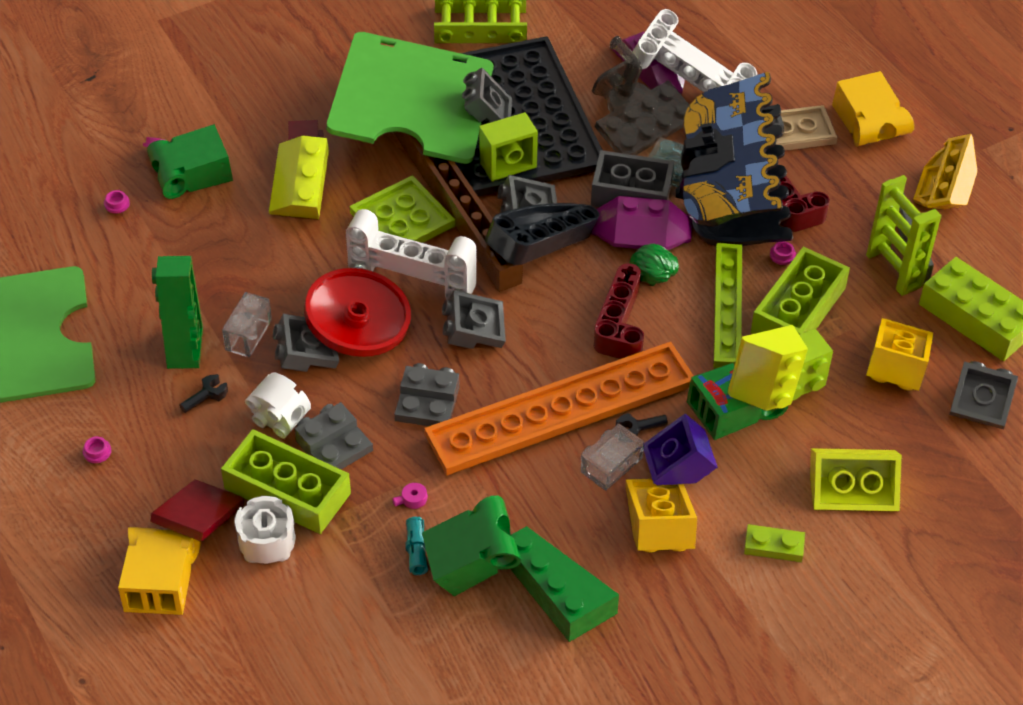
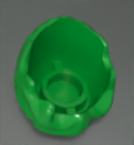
(655, 264)

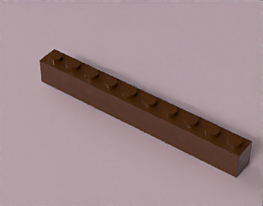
(465, 207)

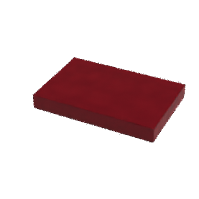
(197, 510)

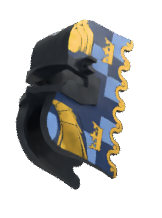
(733, 165)

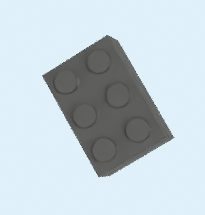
(630, 177)

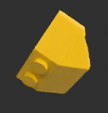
(948, 175)

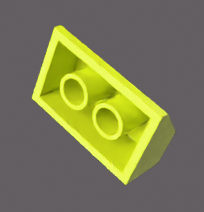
(299, 177)
(768, 368)
(855, 479)

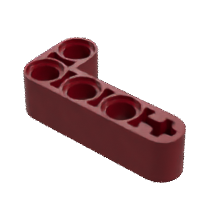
(805, 209)
(611, 332)

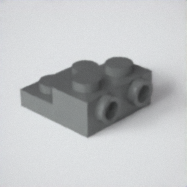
(485, 97)
(522, 192)
(473, 320)
(299, 347)
(984, 394)
(427, 395)
(333, 436)

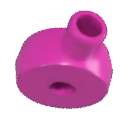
(412, 496)

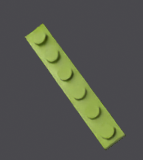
(727, 304)

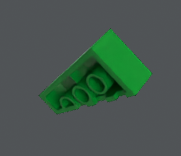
(178, 311)
(562, 587)

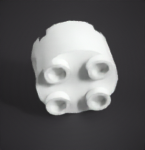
(277, 404)
(265, 530)

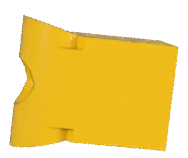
(871, 109)
(157, 571)

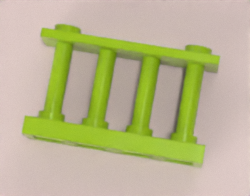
(480, 31)
(920, 235)

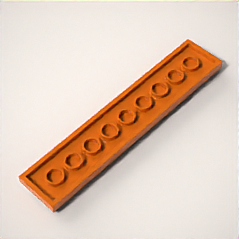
(558, 408)

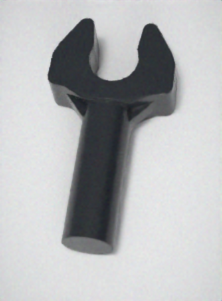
(207, 392)
(638, 425)

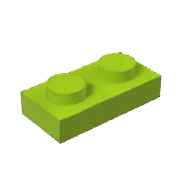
(774, 543)

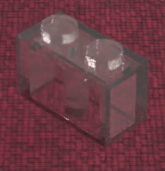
(247, 324)
(611, 456)

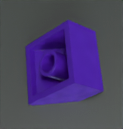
(679, 453)

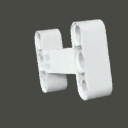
(684, 59)
(373, 248)

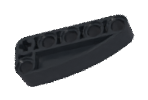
(539, 230)

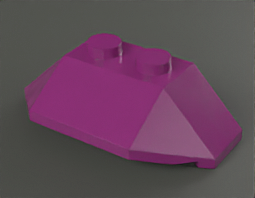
(656, 72)
(642, 221)

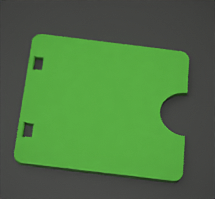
(408, 92)
(32, 349)

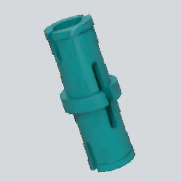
(415, 546)

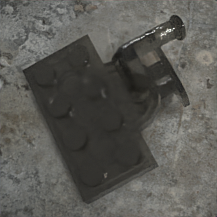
(636, 112)

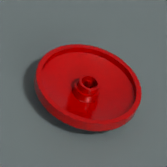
(357, 312)

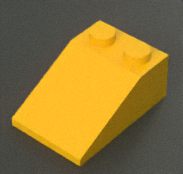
(900, 355)
(661, 516)

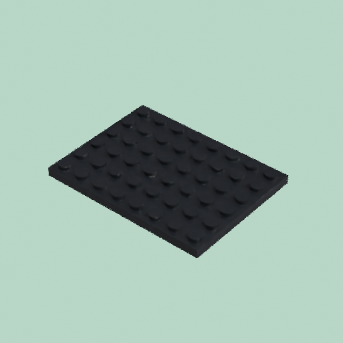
(541, 88)

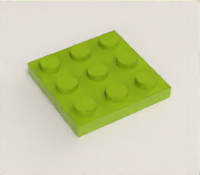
(407, 211)

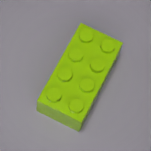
(802, 294)
(976, 307)
(277, 470)

